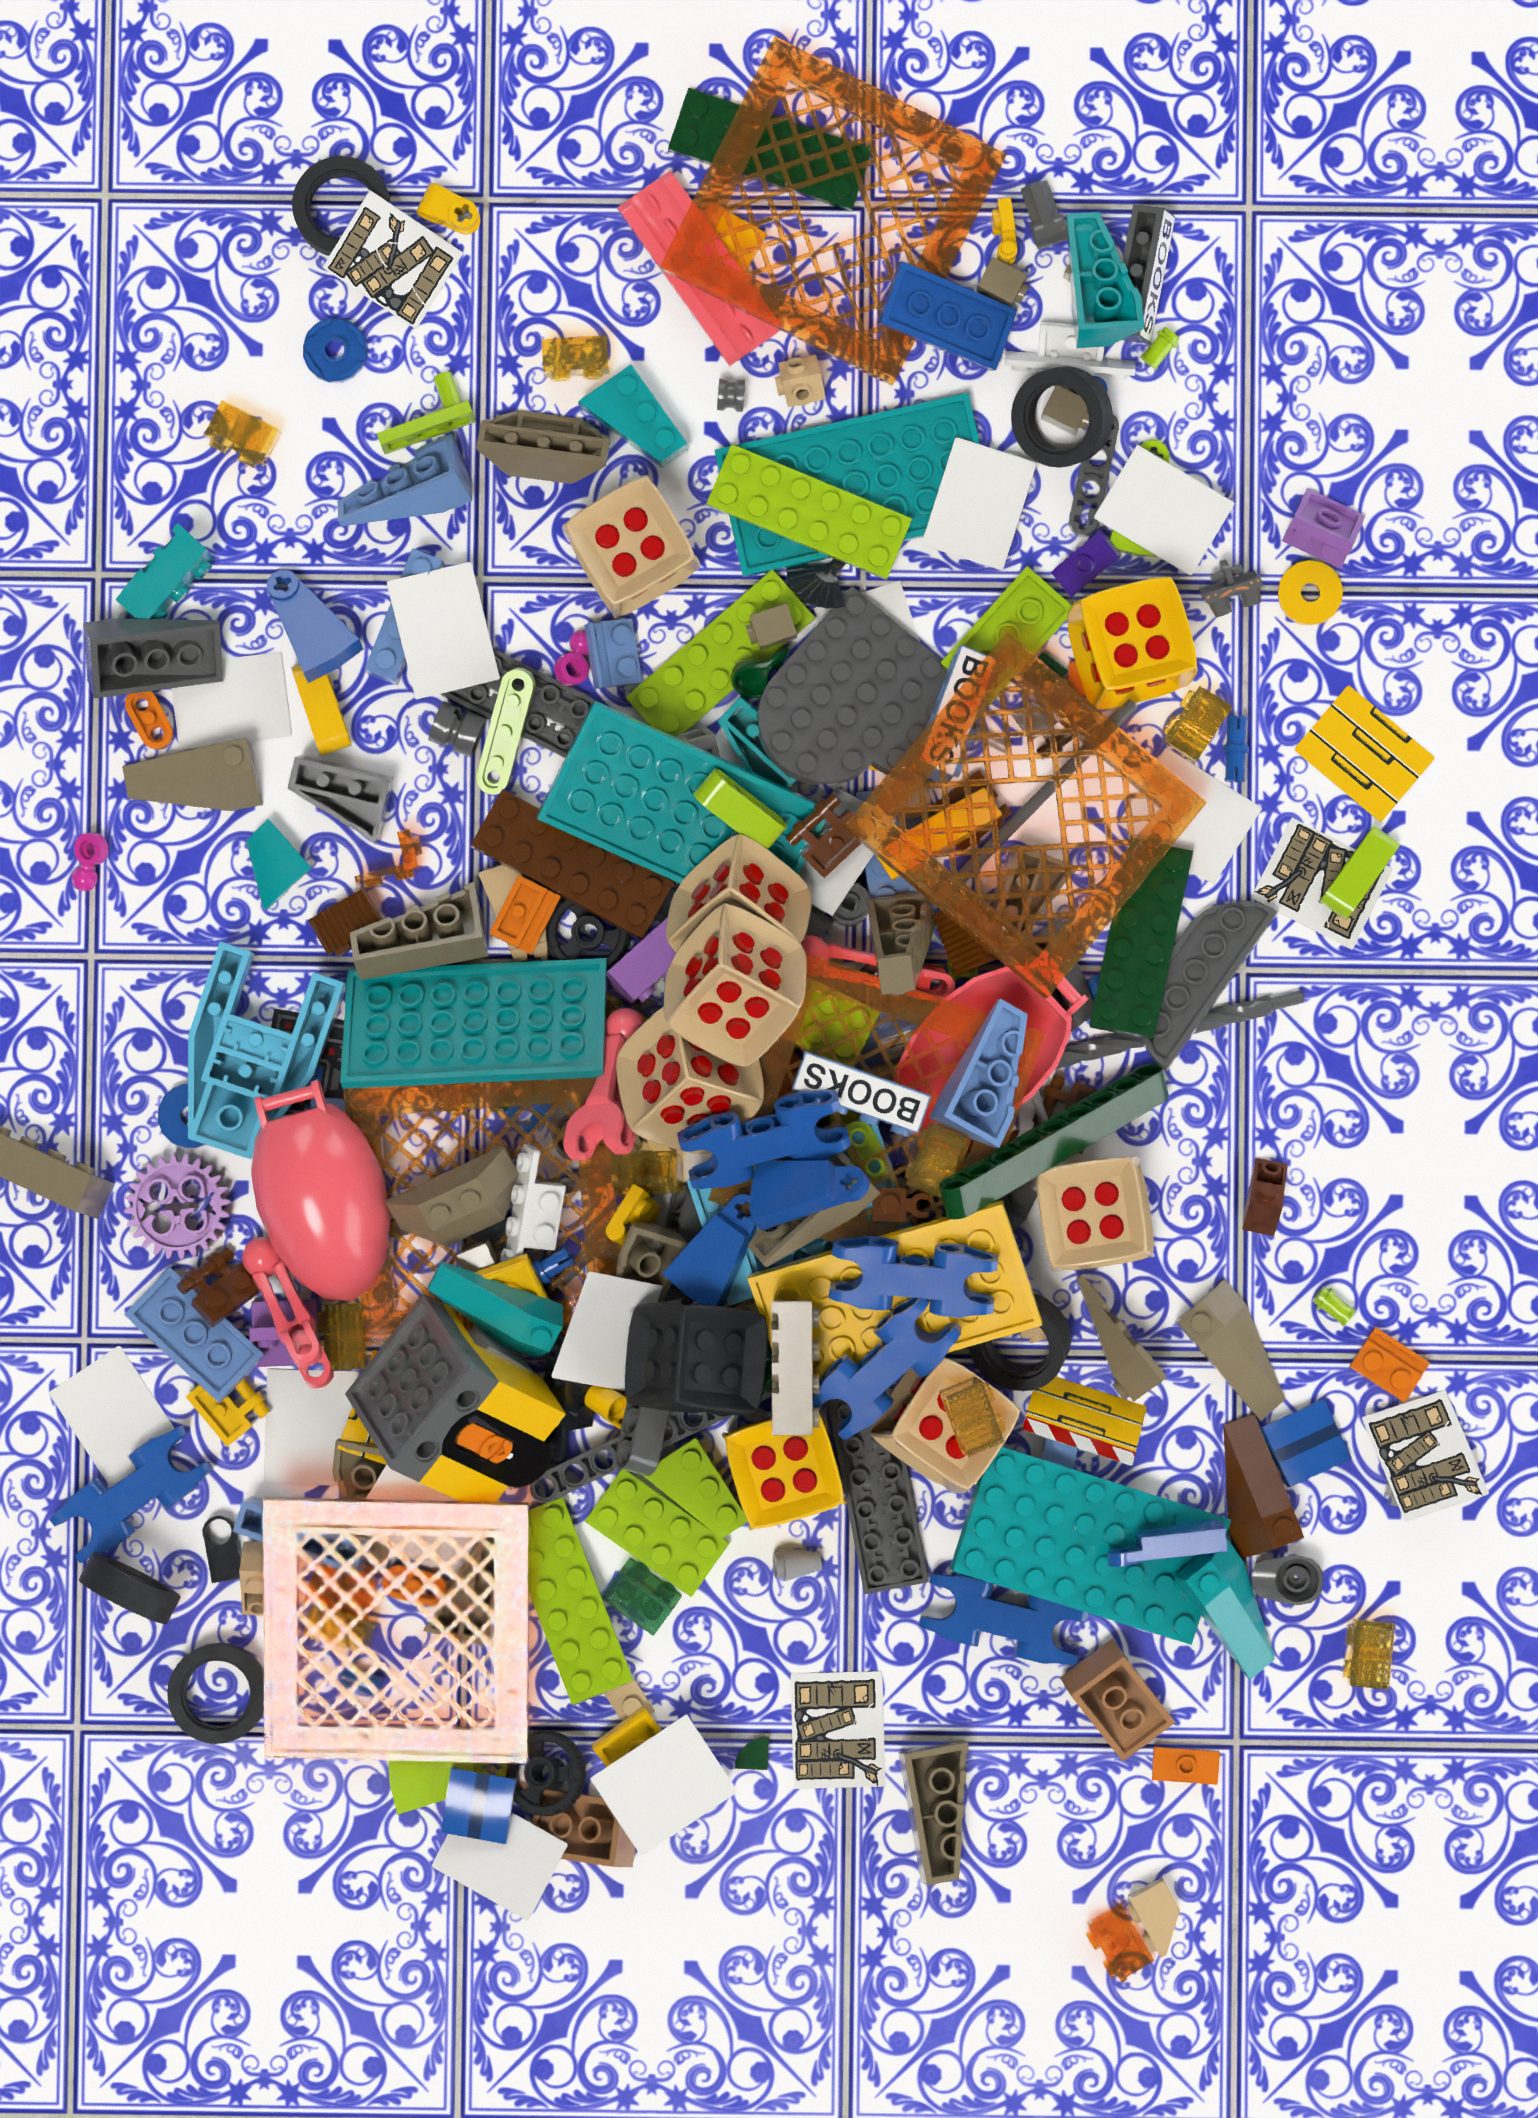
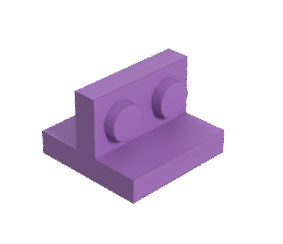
(1324, 528)
(265, 1336)

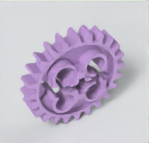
(175, 1177)

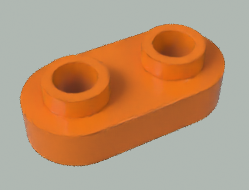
(149, 719)
(413, 1584)

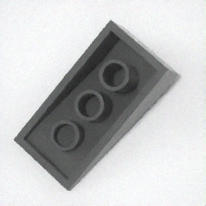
(151, 655)

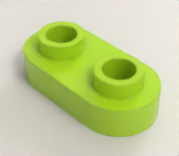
(867, 1148)

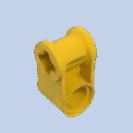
(444, 207)
(607, 1403)

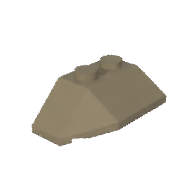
(543, 446)
(458, 1200)

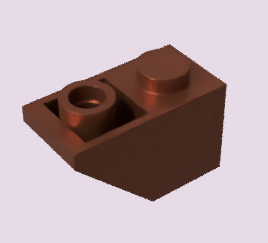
(1265, 1197)

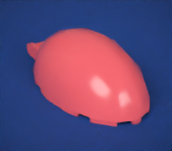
(981, 994)
(320, 1195)

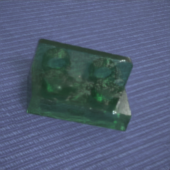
(641, 1596)

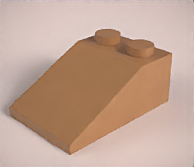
(1117, 1700)
(588, 1830)

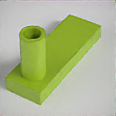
(452, 417)

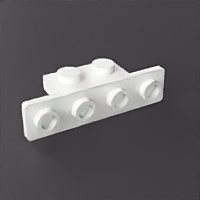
(1059, 349)
(535, 1209)

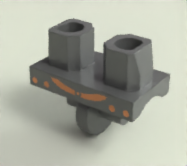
(1245, 585)

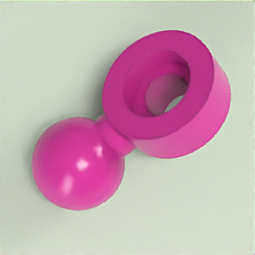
(574, 660)
(85, 877)

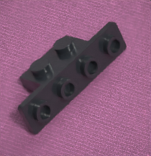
(571, 1398)

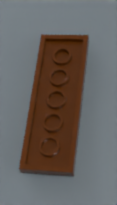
(572, 867)

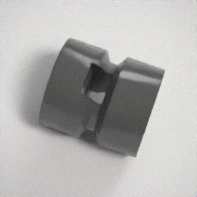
(457, 729)
(853, 907)

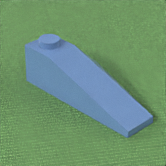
(423, 486)
(983, 1084)

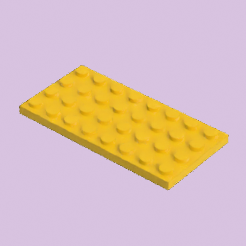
(850, 1329)

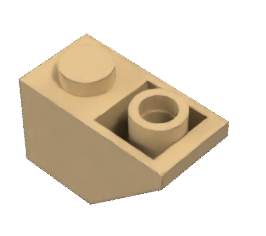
(252, 1578)
(1158, 1914)

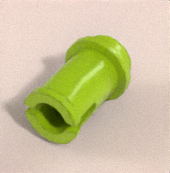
(1160, 347)
(1333, 1305)

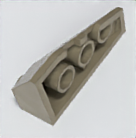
(1126, 1358)

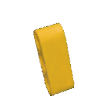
(322, 712)

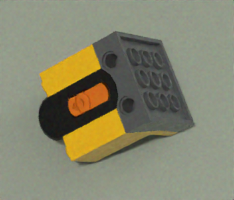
(454, 1409)

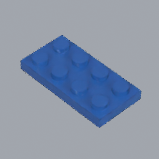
(947, 316)

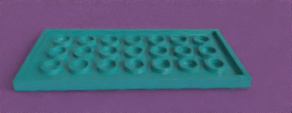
(881, 457)
(635, 797)
(476, 1024)
(1050, 1536)

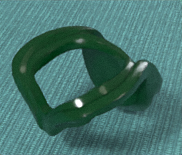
(751, 676)

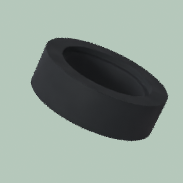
(315, 177)
(1025, 426)
(1032, 1376)
(129, 1588)
(179, 1704)

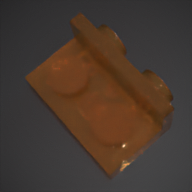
(346, 1583)
(1119, 1942)

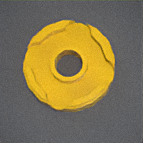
(1323, 579)

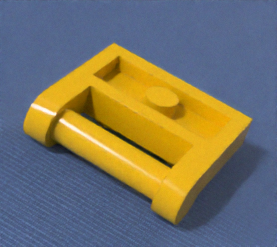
(635, 1208)

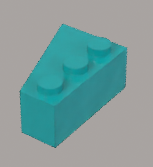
(636, 416)
(166, 576)
(743, 734)

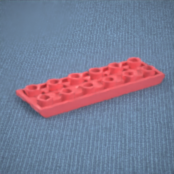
(655, 219)

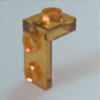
(410, 849)

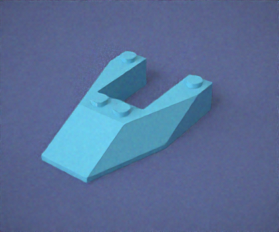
(241, 1059)

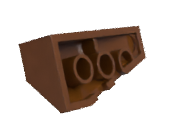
(1255, 1493)

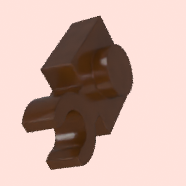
(893, 1205)

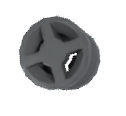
(731, 395)

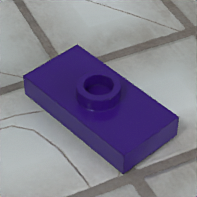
(1086, 563)

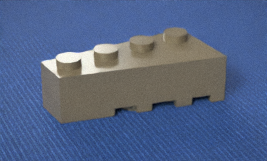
(422, 937)

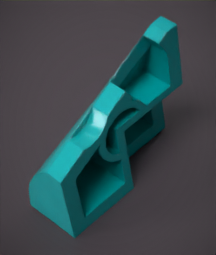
(274, 863)

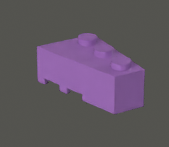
(642, 967)

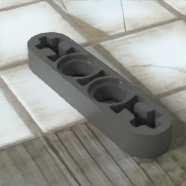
(1099, 476)

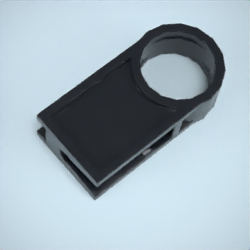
(222, 1558)

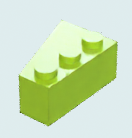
(699, 1488)

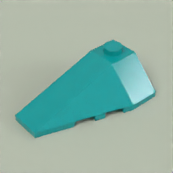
(1102, 293)
(505, 1313)
(1226, 1601)

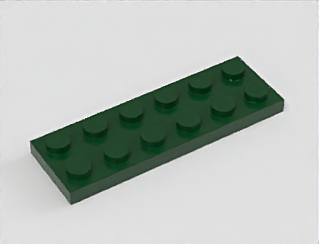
(706, 120)
(1141, 950)

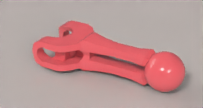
(929, 972)
(603, 1112)
(298, 1335)

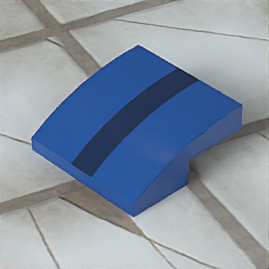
(1305, 1443)
(478, 1805)

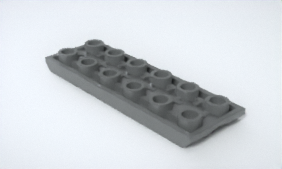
(554, 709)
(878, 1509)

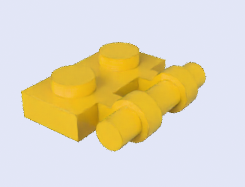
(1003, 225)
(227, 1418)

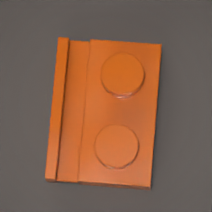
(525, 915)
(1389, 1364)

